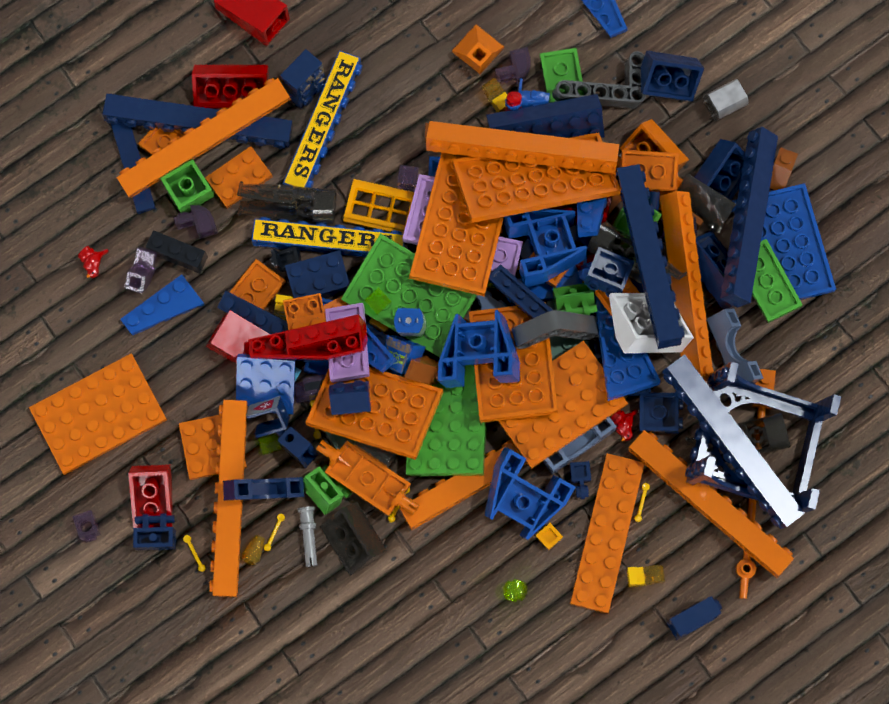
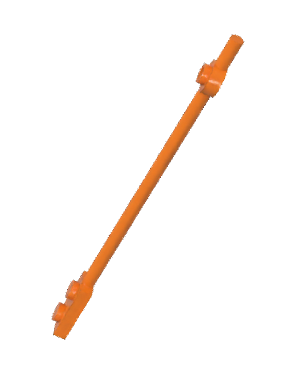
(767, 382)

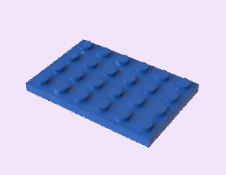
(797, 241)

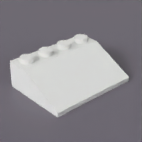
(634, 325)

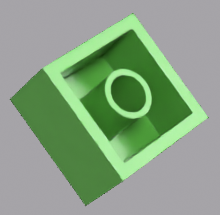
(187, 186)

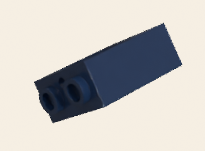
(694, 617)

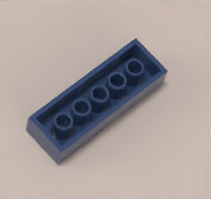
(558, 119)

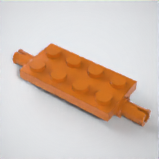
(367, 478)

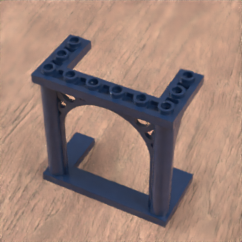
(728, 382)

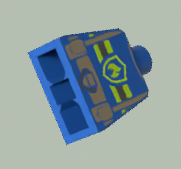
(403, 351)

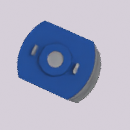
(410, 322)

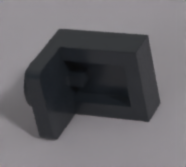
(285, 257)

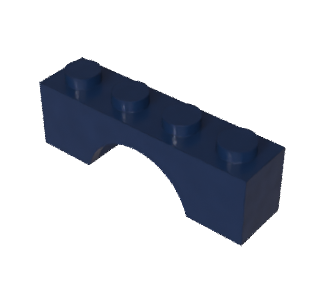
(263, 488)

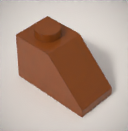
(782, 169)
(423, 370)

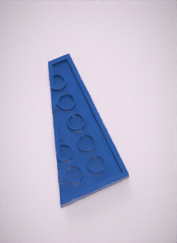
(622, 371)

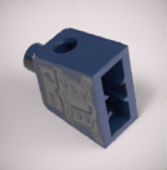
(297, 446)

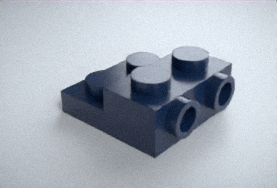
(608, 272)
(660, 413)

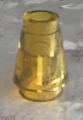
(253, 551)

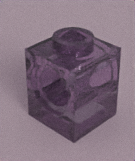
(407, 178)
(83, 518)

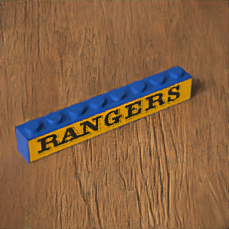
(323, 120)
(318, 237)

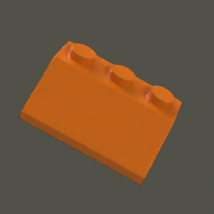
(653, 139)

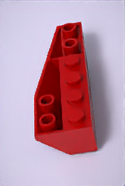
(314, 341)

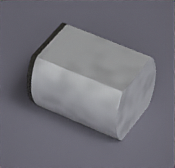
(725, 100)

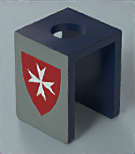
(267, 406)

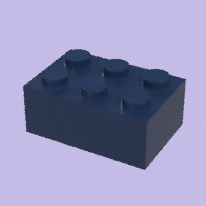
(303, 79)
(318, 275)

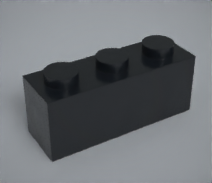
(177, 252)

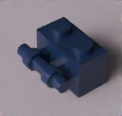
(350, 397)
(155, 537)

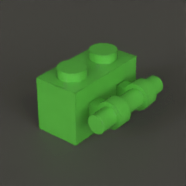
(574, 299)
(324, 490)

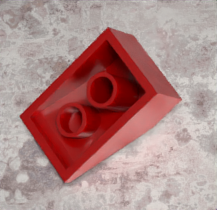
(150, 491)

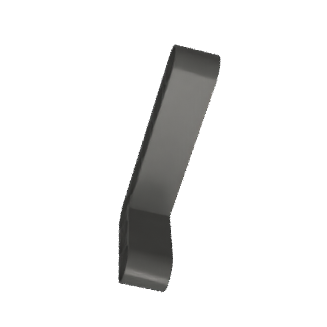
(608, 90)
(555, 324)

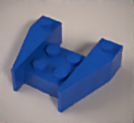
(550, 241)
(478, 344)
(520, 498)

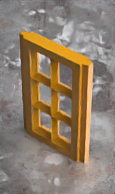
(376, 189)

